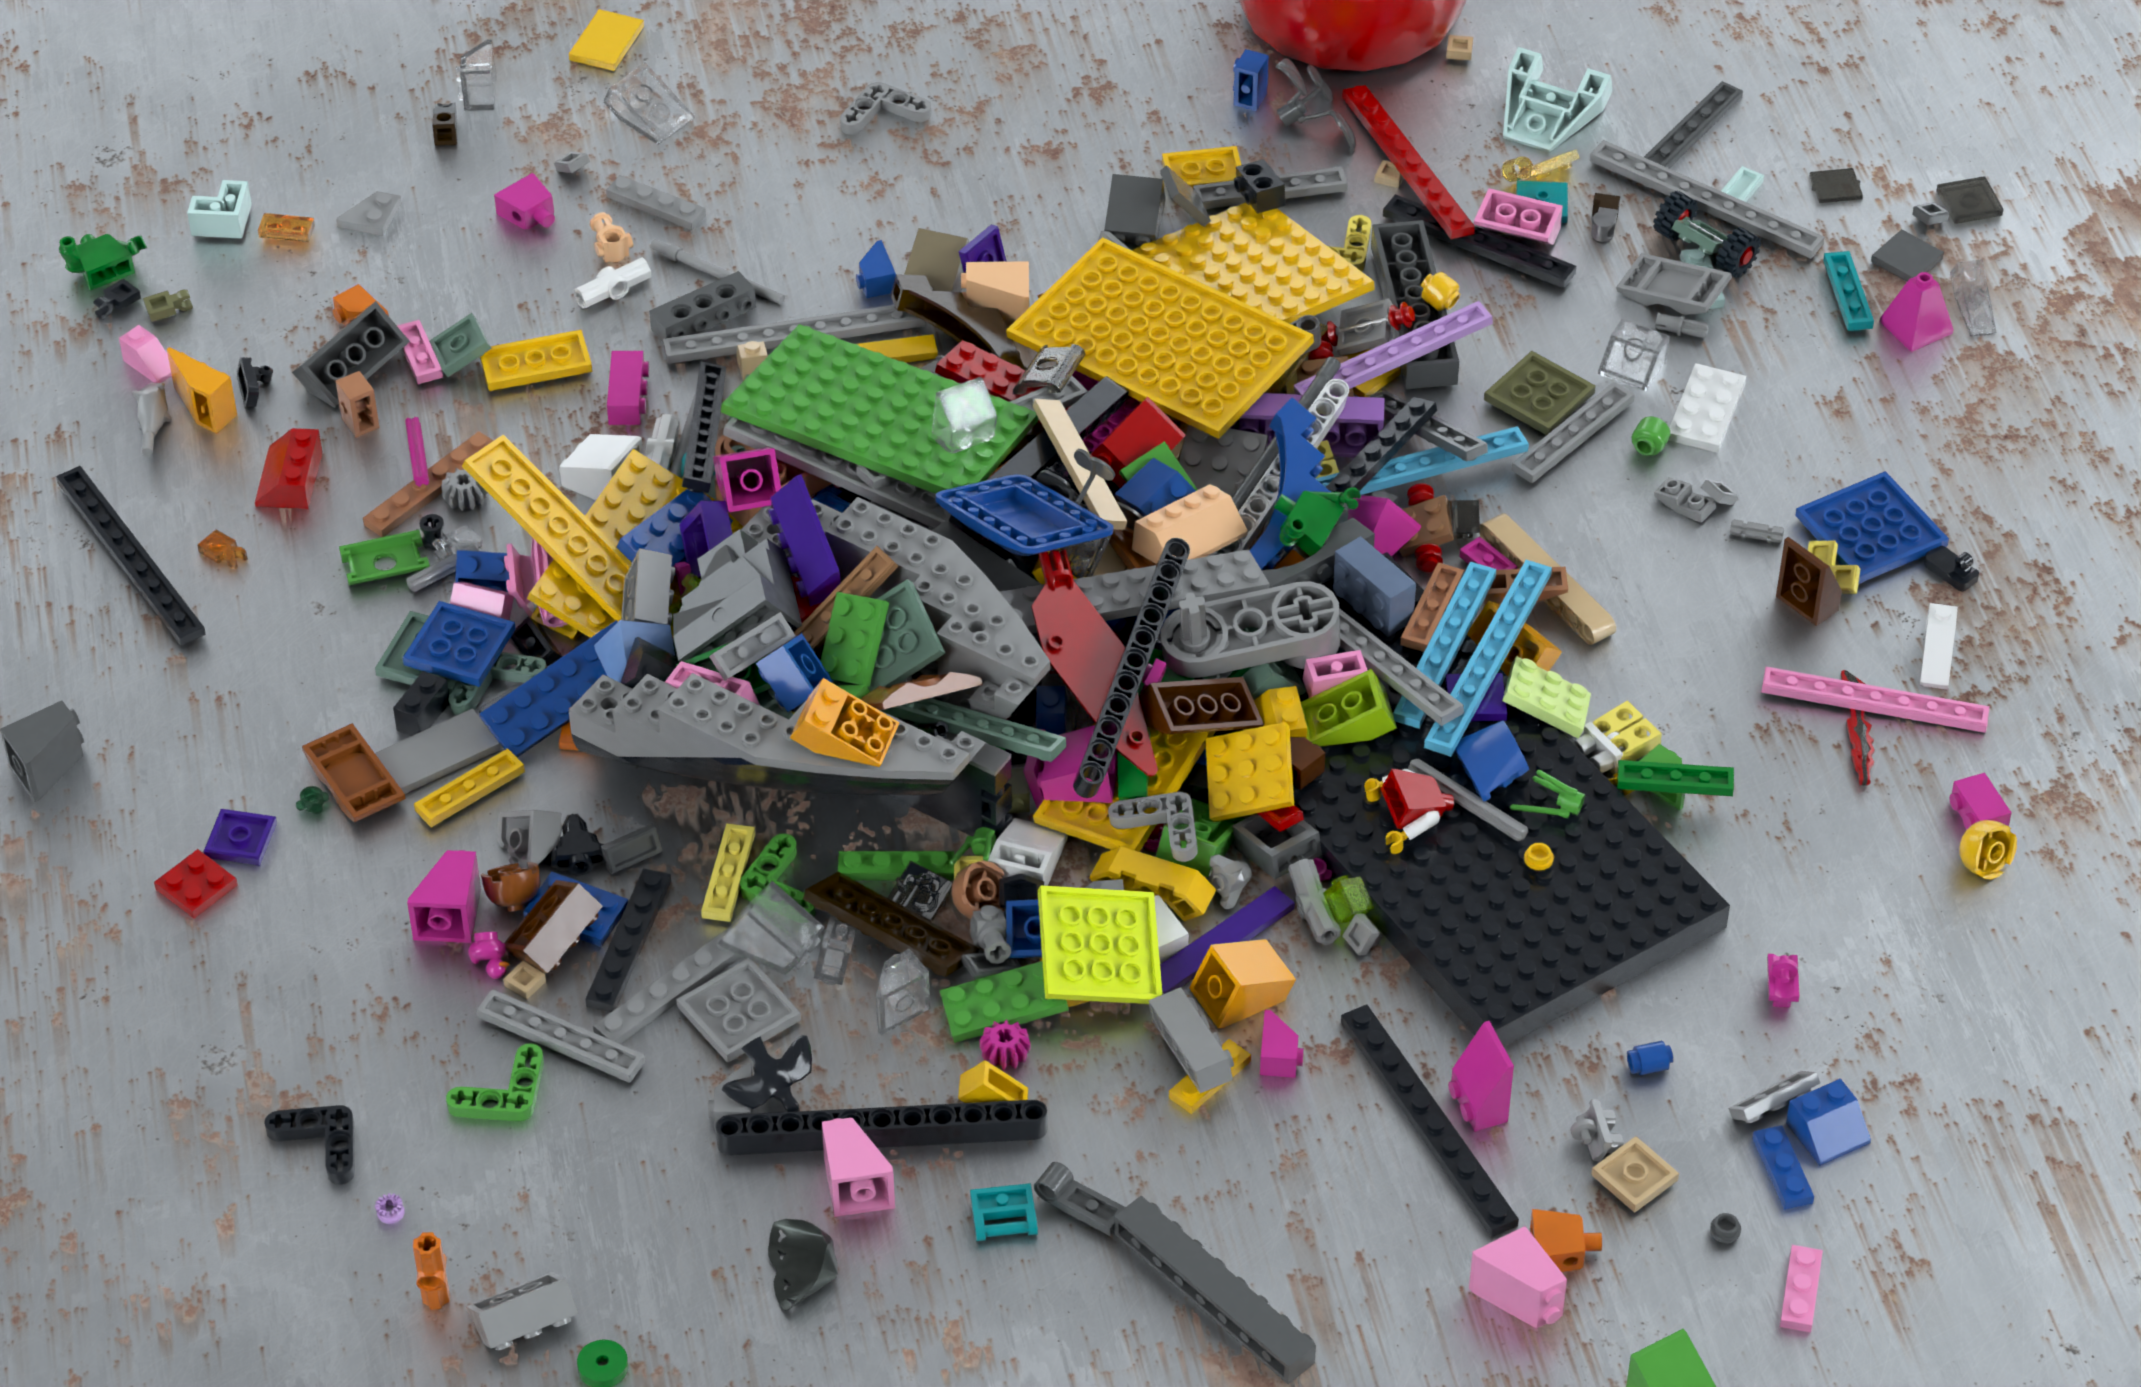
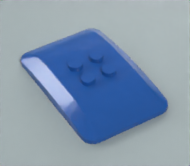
(1022, 515)

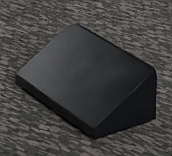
(535, 642)

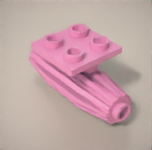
(524, 574)

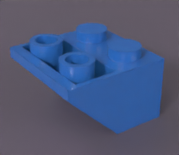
(482, 569)

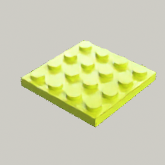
(1099, 944)

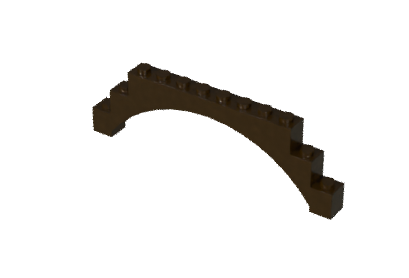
(957, 319)

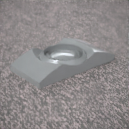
(1673, 284)

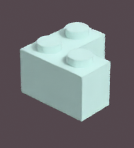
(223, 214)

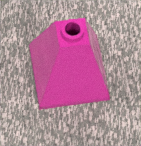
(1918, 313)
(1386, 520)

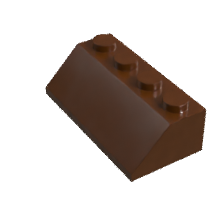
(1199, 706)

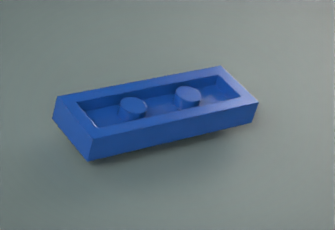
(1783, 1167)

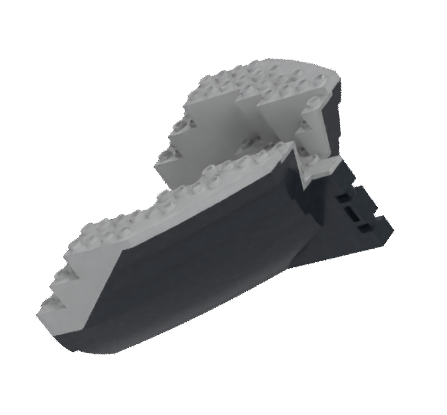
(731, 740)

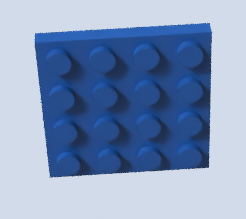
(1872, 525)

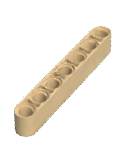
(1576, 607)

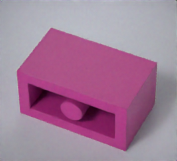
(1978, 800)

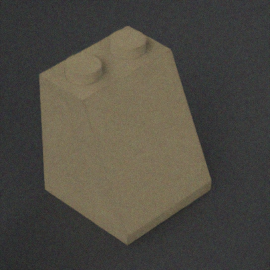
(937, 258)

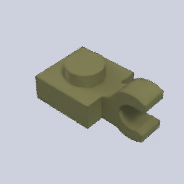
(164, 305)

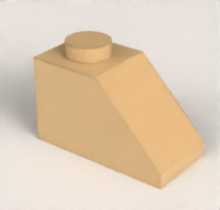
(750, 356)

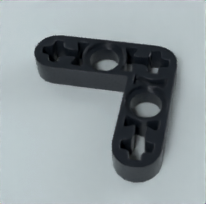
(326, 1127)

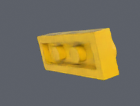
(1187, 1095)

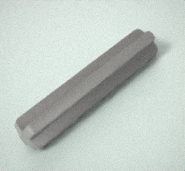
(435, 572)

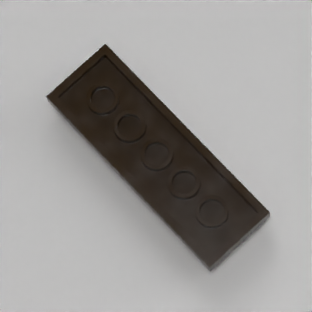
(889, 923)

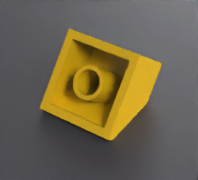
(1282, 706)

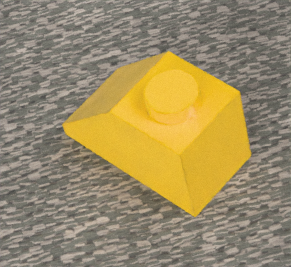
(989, 1084)

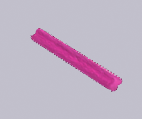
(417, 451)

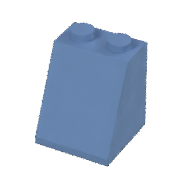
(617, 643)

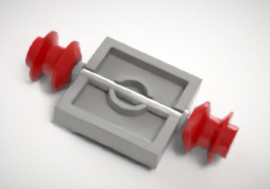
(1367, 326)

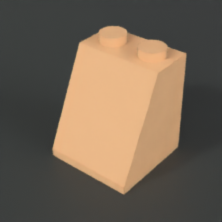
(998, 286)

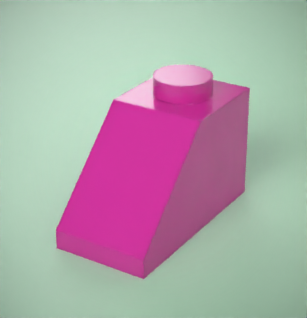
(1279, 1048)

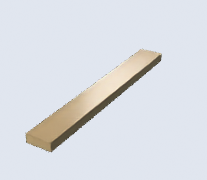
(1066, 442)

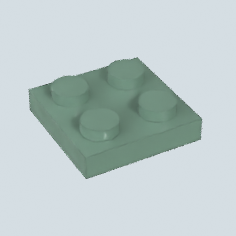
(460, 345)

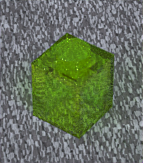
(1347, 898)

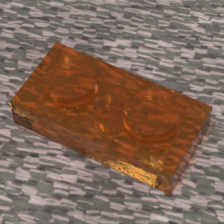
(286, 227)

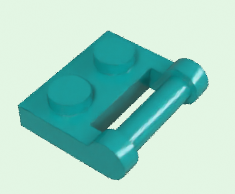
(1003, 1203)

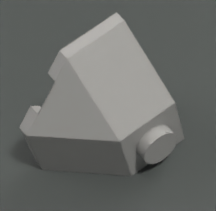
(529, 834)

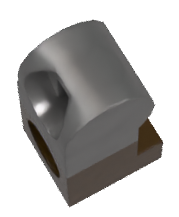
(1605, 216)

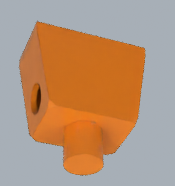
(1563, 1238)

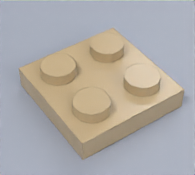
(1635, 1174)

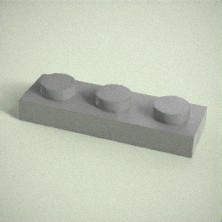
(752, 646)
(1774, 1097)

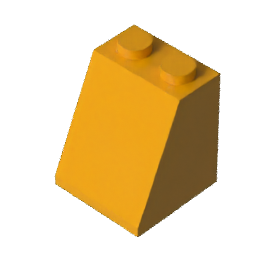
(1240, 981)

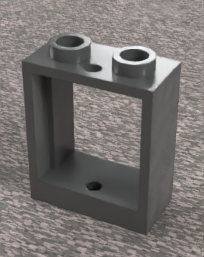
(1275, 860)

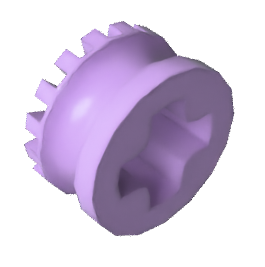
(397, 1212)

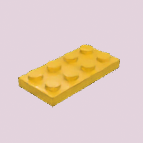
(536, 360)

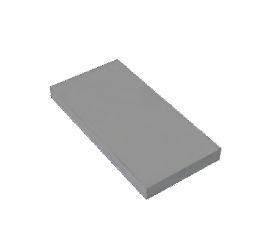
(438, 750)

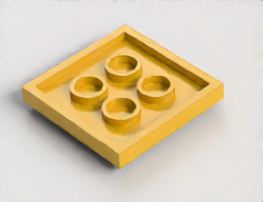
(1249, 771)

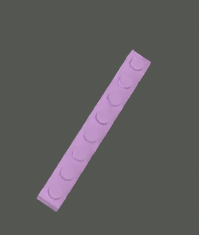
(1409, 346)

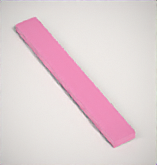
(1875, 699)

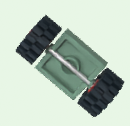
(1735, 250)

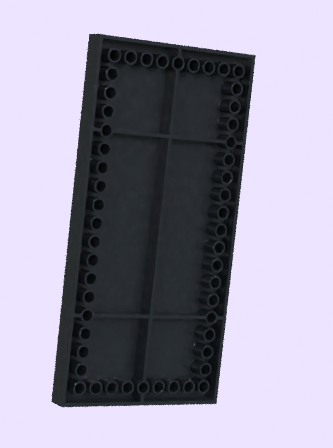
(1467, 906)

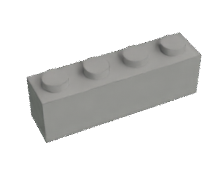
(1191, 1039)

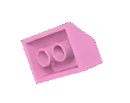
(1519, 216)

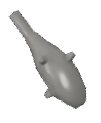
(151, 413)

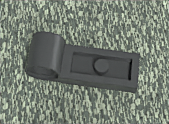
(1065, 1193)

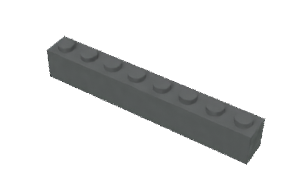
(1215, 1289)

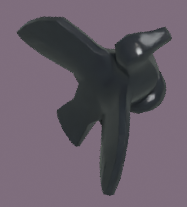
(772, 1075)

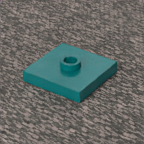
(1546, 191)

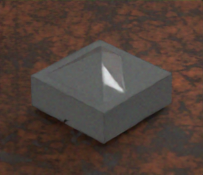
(1930, 213)

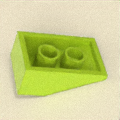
(1349, 712)

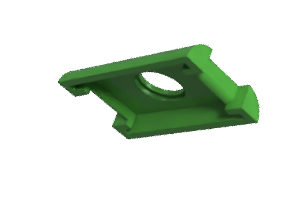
(400, 547)

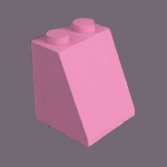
(856, 1170)
(1519, 1278)

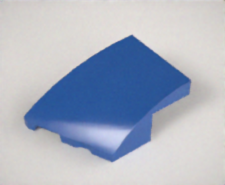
(1491, 758)

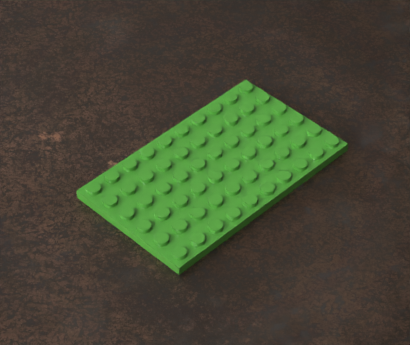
(867, 411)

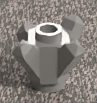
(1228, 878)

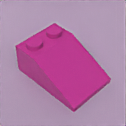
(1483, 1080)

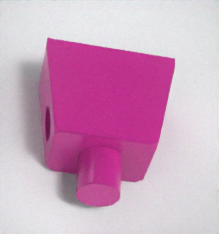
(526, 203)

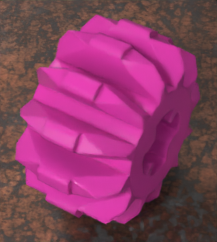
(1005, 1044)

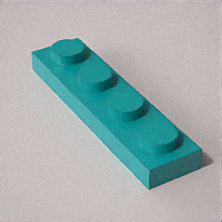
(1848, 290)

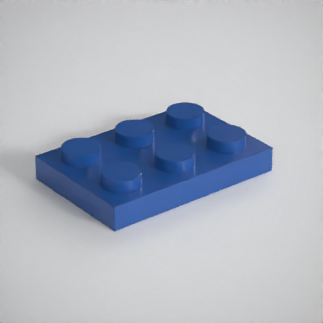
(608, 915)

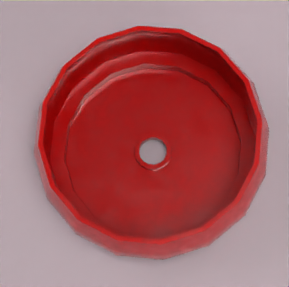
(1352, 32)

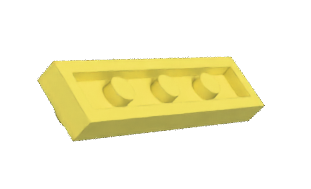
(727, 872)

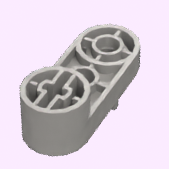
(1292, 621)

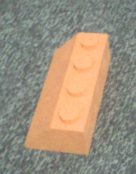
(1202, 519)

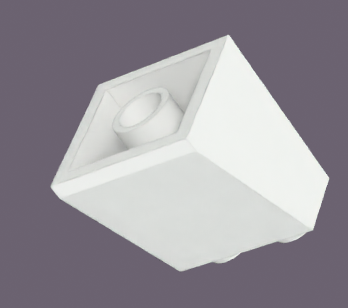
(596, 462)

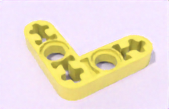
(1356, 253)

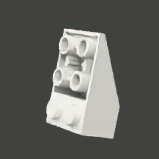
(1028, 850)

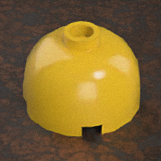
(1987, 848)

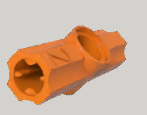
(431, 1270)

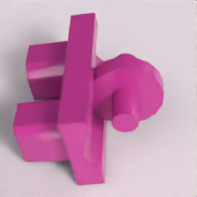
(1783, 979)

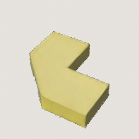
(1846, 575)

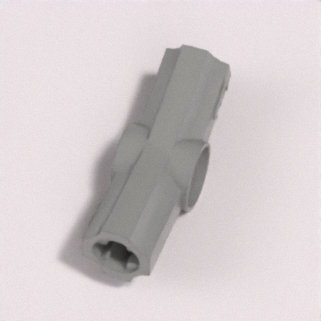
(1312, 903)

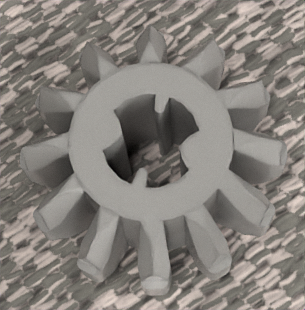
(462, 490)

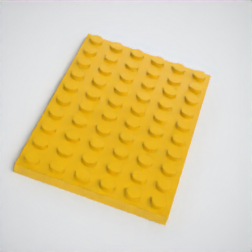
(1163, 336)

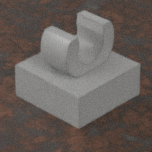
(1362, 934)

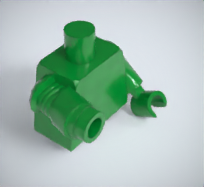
(100, 258)
(1313, 517)

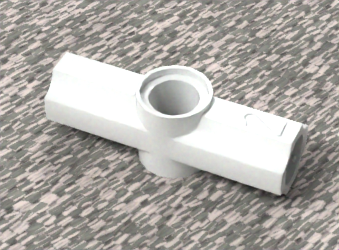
(612, 283)
(662, 445)

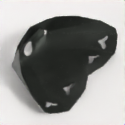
(807, 1262)

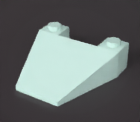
(1544, 113)

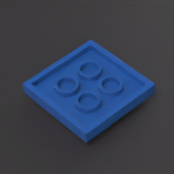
(459, 643)

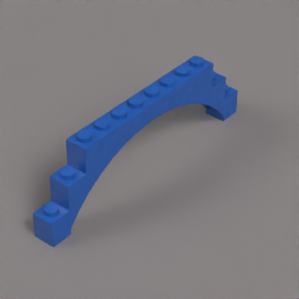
(1298, 470)

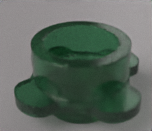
(312, 800)

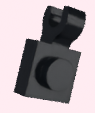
(117, 295)

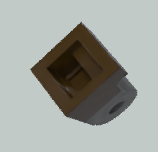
(445, 124)

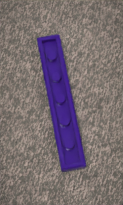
(1237, 928)

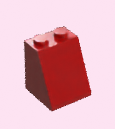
(1135, 436)

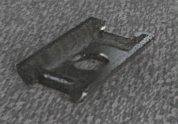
(1054, 376)

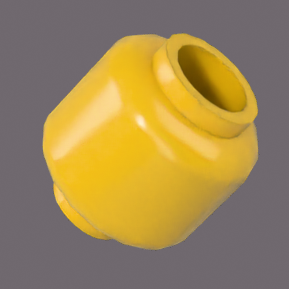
(1440, 291)

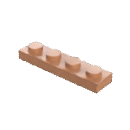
(1431, 607)

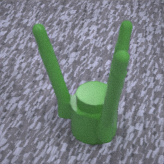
(1569, 798)
(980, 843)

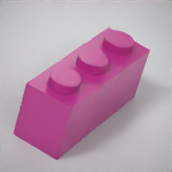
(627, 388)

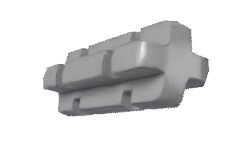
(1757, 530)

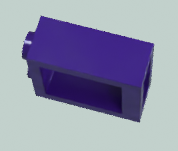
(703, 530)

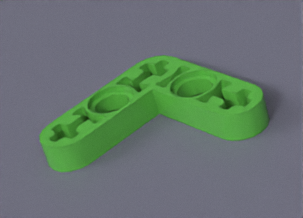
(762, 878)
(513, 1096)

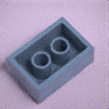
(1374, 586)

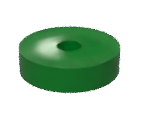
(596, 1353)

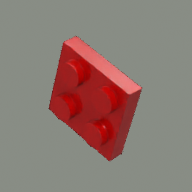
(195, 883)

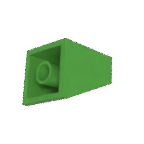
(1668, 1364)

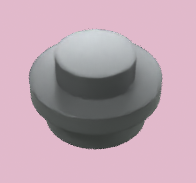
(1725, 1228)

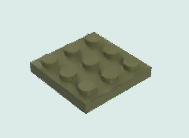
(1539, 392)

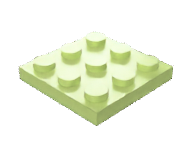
(1547, 696)

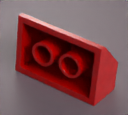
(290, 470)

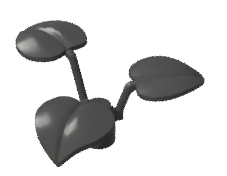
(1295, 109)
(1097, 467)

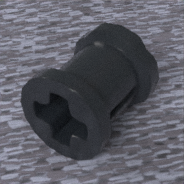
(429, 532)

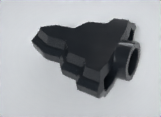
(577, 849)

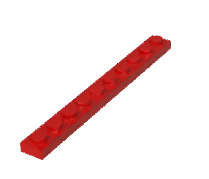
(1408, 162)

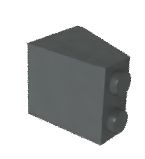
(1135, 208)
(43, 747)

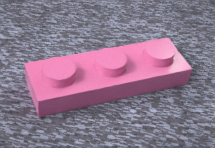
(420, 353)
(1801, 1288)

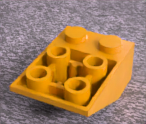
(203, 391)
(843, 726)

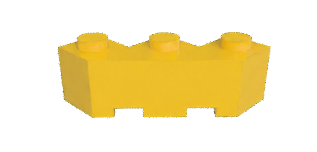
(1179, 886)

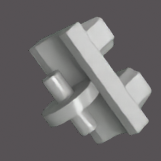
(1594, 1131)

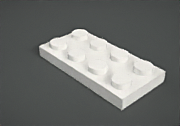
(1706, 407)

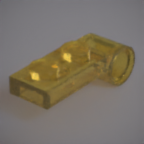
(1540, 169)

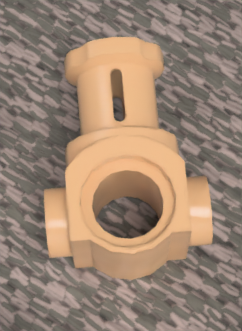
(611, 239)

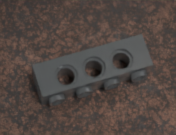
(703, 307)

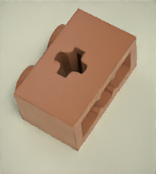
(357, 404)

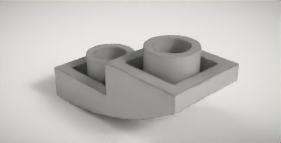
(1680, 498)

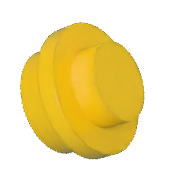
(1538, 856)

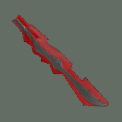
(1860, 739)

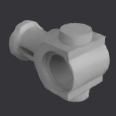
(989, 933)

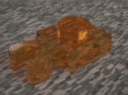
(221, 547)

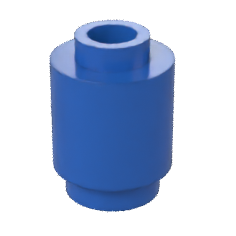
(1649, 1058)

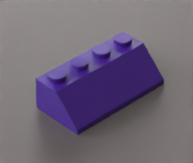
(805, 541)

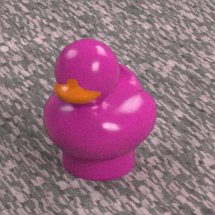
(488, 947)

